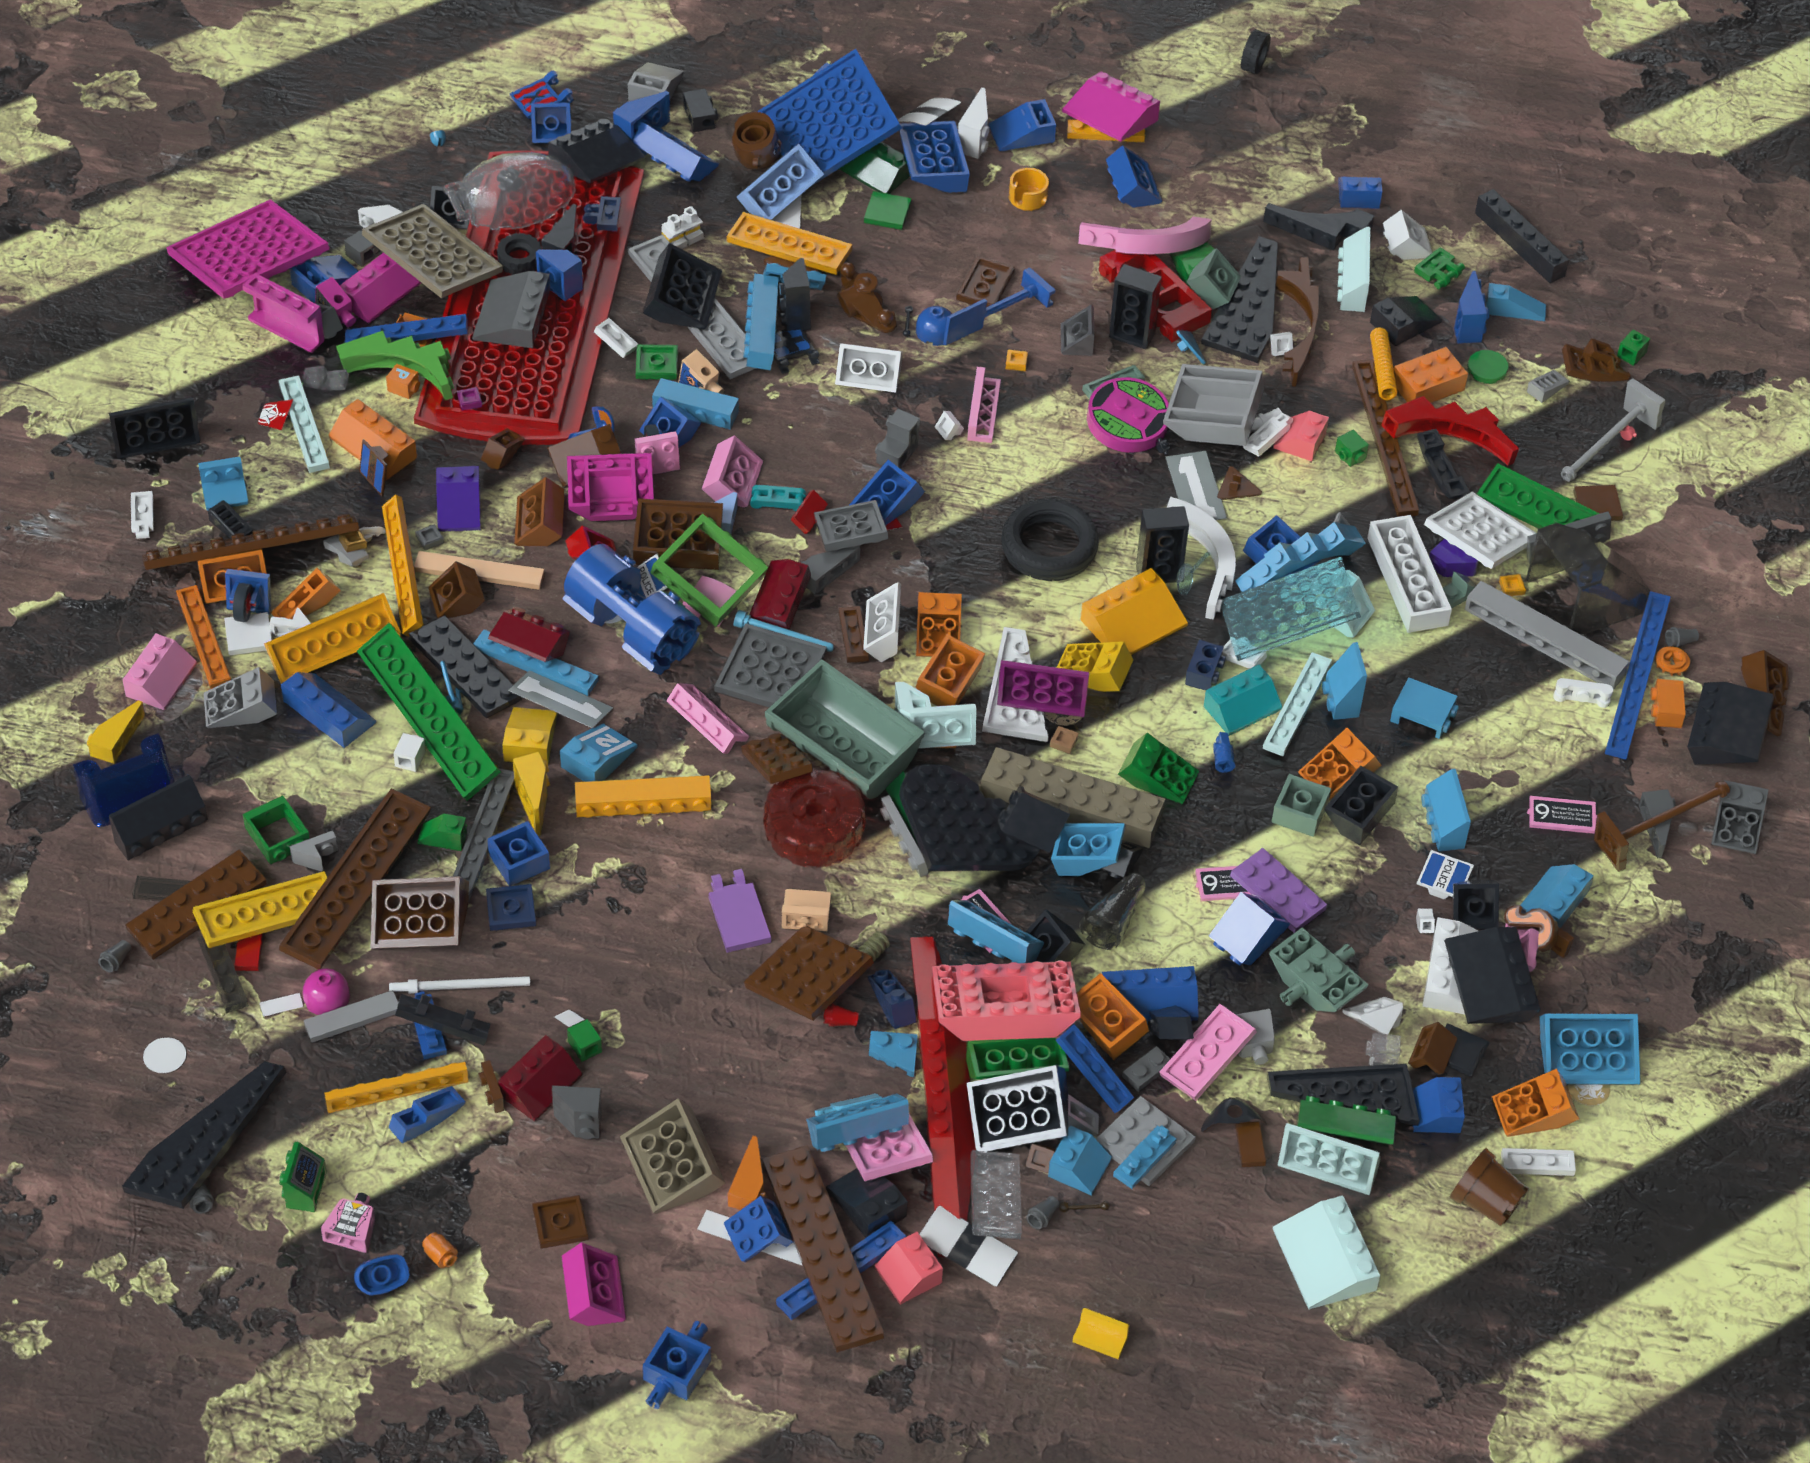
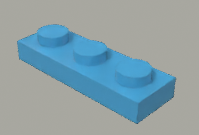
(815, 278)

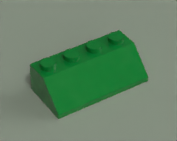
(1010, 1056)

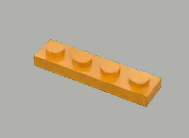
(1080, 130)

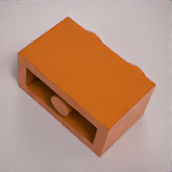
(1668, 703)

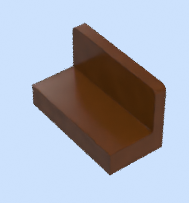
(1433, 1048)

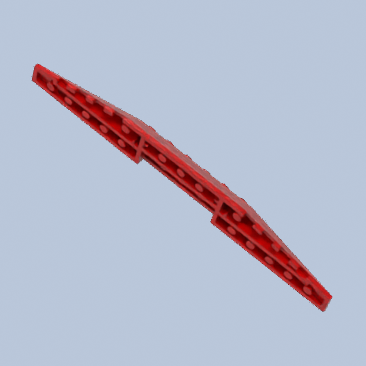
(945, 1090)

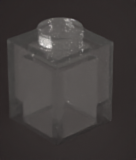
(1383, 1049)

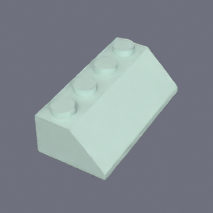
(1354, 271)

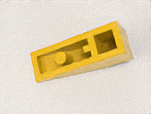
(114, 734)

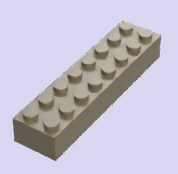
(1086, 796)

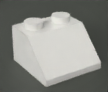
(1406, 237)

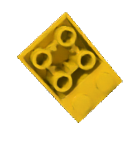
(1104, 661)

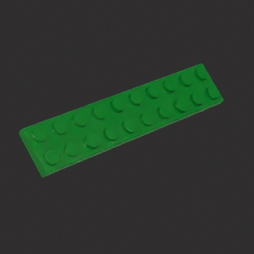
(428, 711)

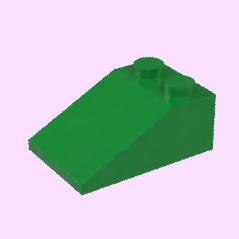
(1187, 260)

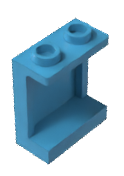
(1425, 706)

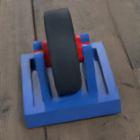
(247, 593)

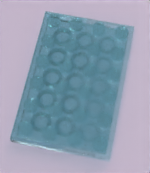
(1289, 608)

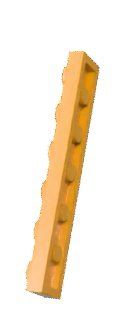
(396, 1087)

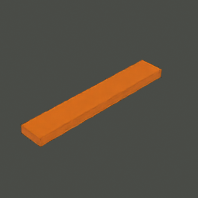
(203, 636)

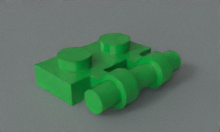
(1435, 264)

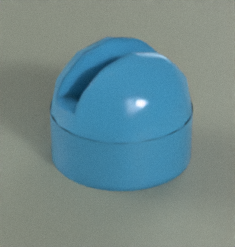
(438, 137)

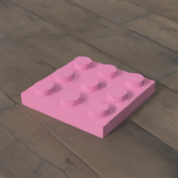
(890, 1152)

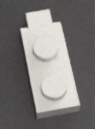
(1268, 434)
(142, 514)

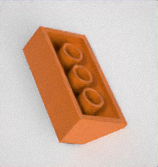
(361, 422)

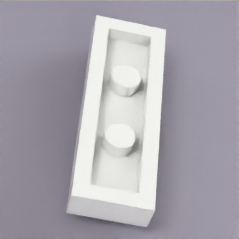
(1538, 1161)

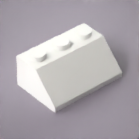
(868, 367)
(883, 623)

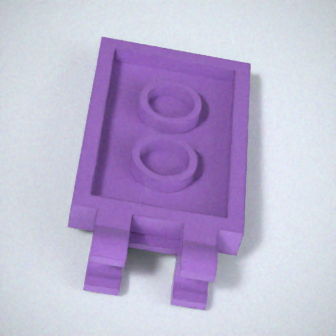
(738, 913)

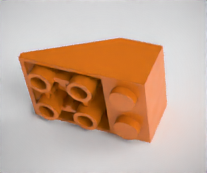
(936, 617)
(1338, 762)
(1536, 1105)

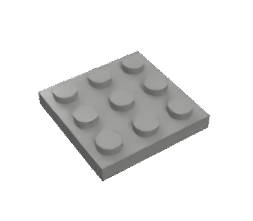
(1134, 1127)

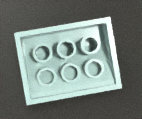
(1328, 1159)
(1327, 1253)

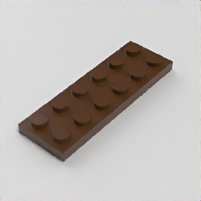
(173, 916)

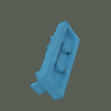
(1144, 1156)

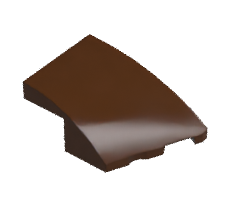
(1593, 363)

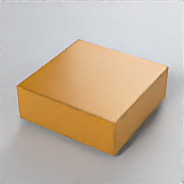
(1016, 360)
(1512, 585)

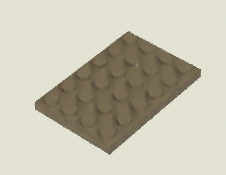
(432, 250)

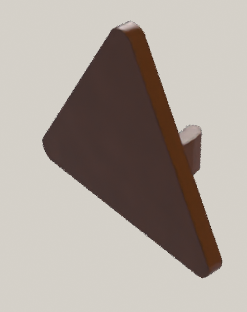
(1237, 486)

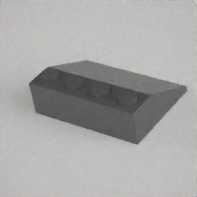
(513, 309)

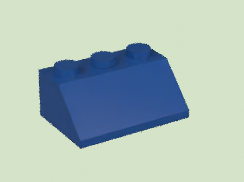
(1132, 178)

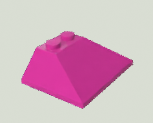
(609, 485)

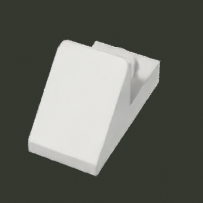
(282, 625)

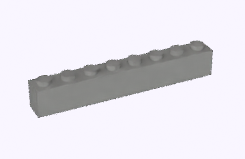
(1546, 635)

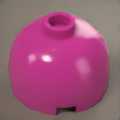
(325, 991)

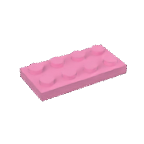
(1208, 1053)

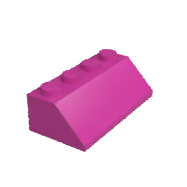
(378, 287)

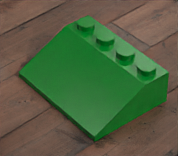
(1346, 1122)

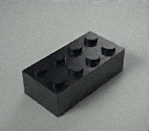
(1135, 306)
(1163, 541)

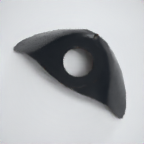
(1220, 1114)

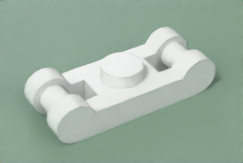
(1583, 692)

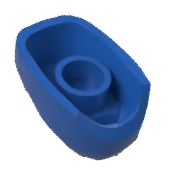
(381, 1274)

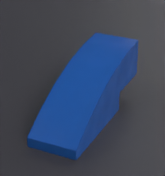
(425, 1114)

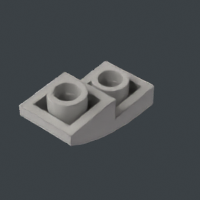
(351, 558)

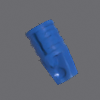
(1223, 753)

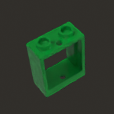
(276, 809)

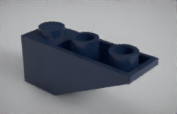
(893, 998)

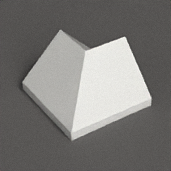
(1377, 1014)

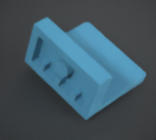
(223, 481)

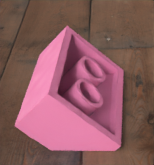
(732, 470)
(158, 672)

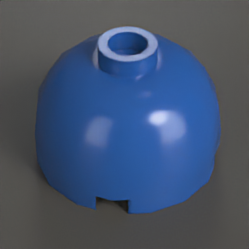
(932, 325)

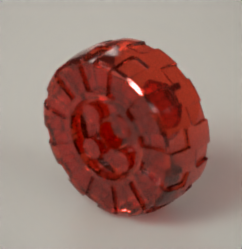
(814, 818)

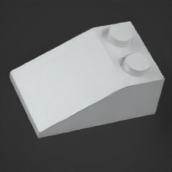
(973, 127)

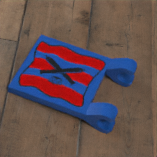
(540, 93)

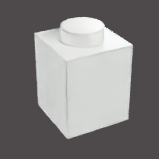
(409, 752)

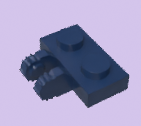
(604, 214)

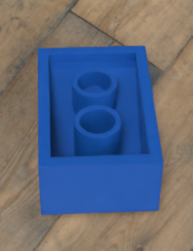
(649, 109)
(892, 490)
(1267, 537)

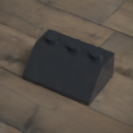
(795, 298)
(1361, 804)

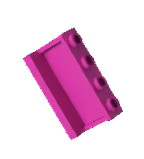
(285, 313)

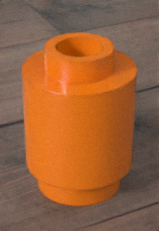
(440, 1250)

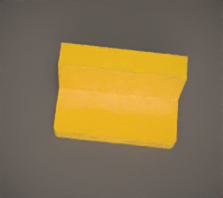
(1101, 1333)

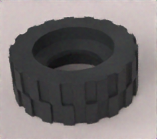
(1255, 51)
(514, 243)

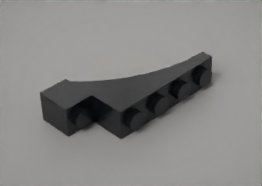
(1318, 228)

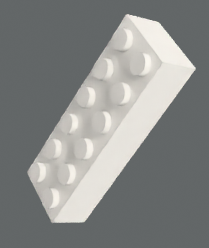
(1409, 574)

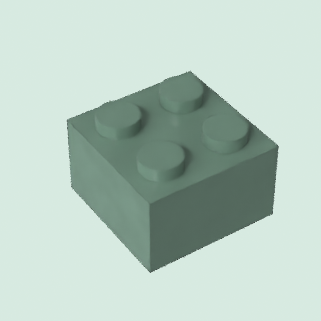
(1301, 805)

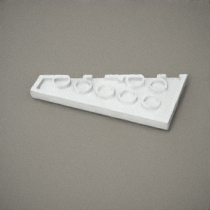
(1011, 720)

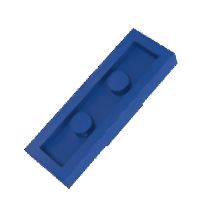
(430, 1039)

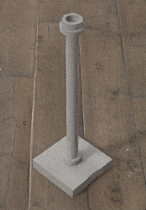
(1639, 403)

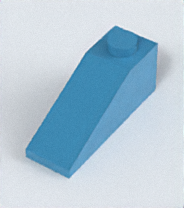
(1510, 302)

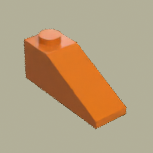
(309, 596)
(748, 1179)

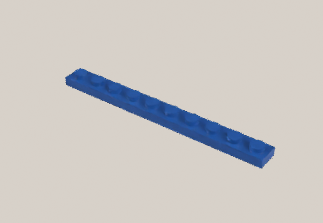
(1637, 675)

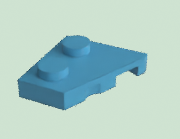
(894, 1049)

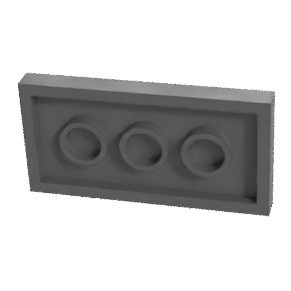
(1597, 526)

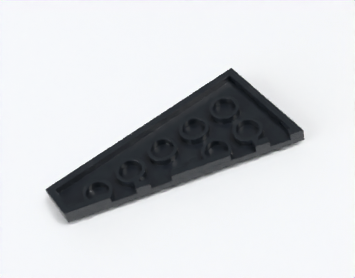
(1369, 1086)

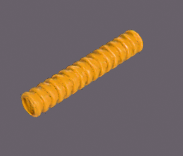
(1383, 364)

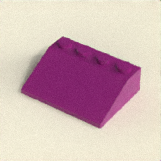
(1043, 688)

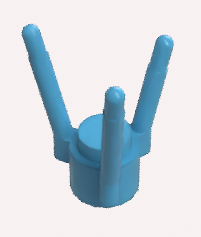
(455, 701)

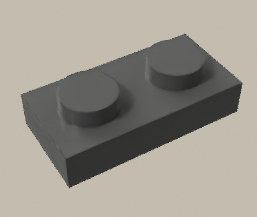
(1146, 1069)

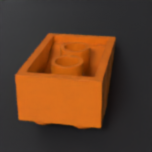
(1110, 1017)

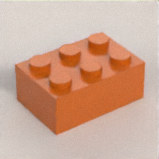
(1431, 376)
(950, 672)

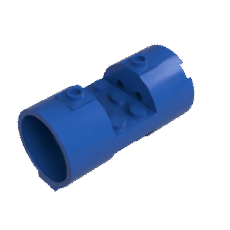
(607, 586)

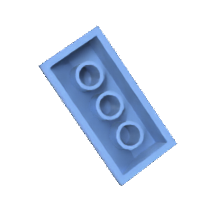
(780, 184)

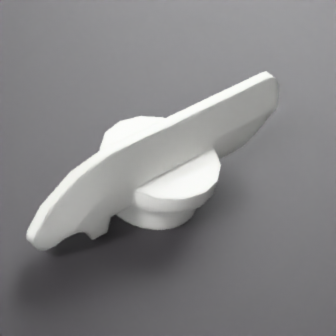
(368, 532)

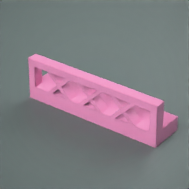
(975, 412)
(706, 717)

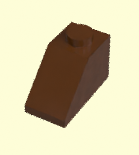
(501, 448)

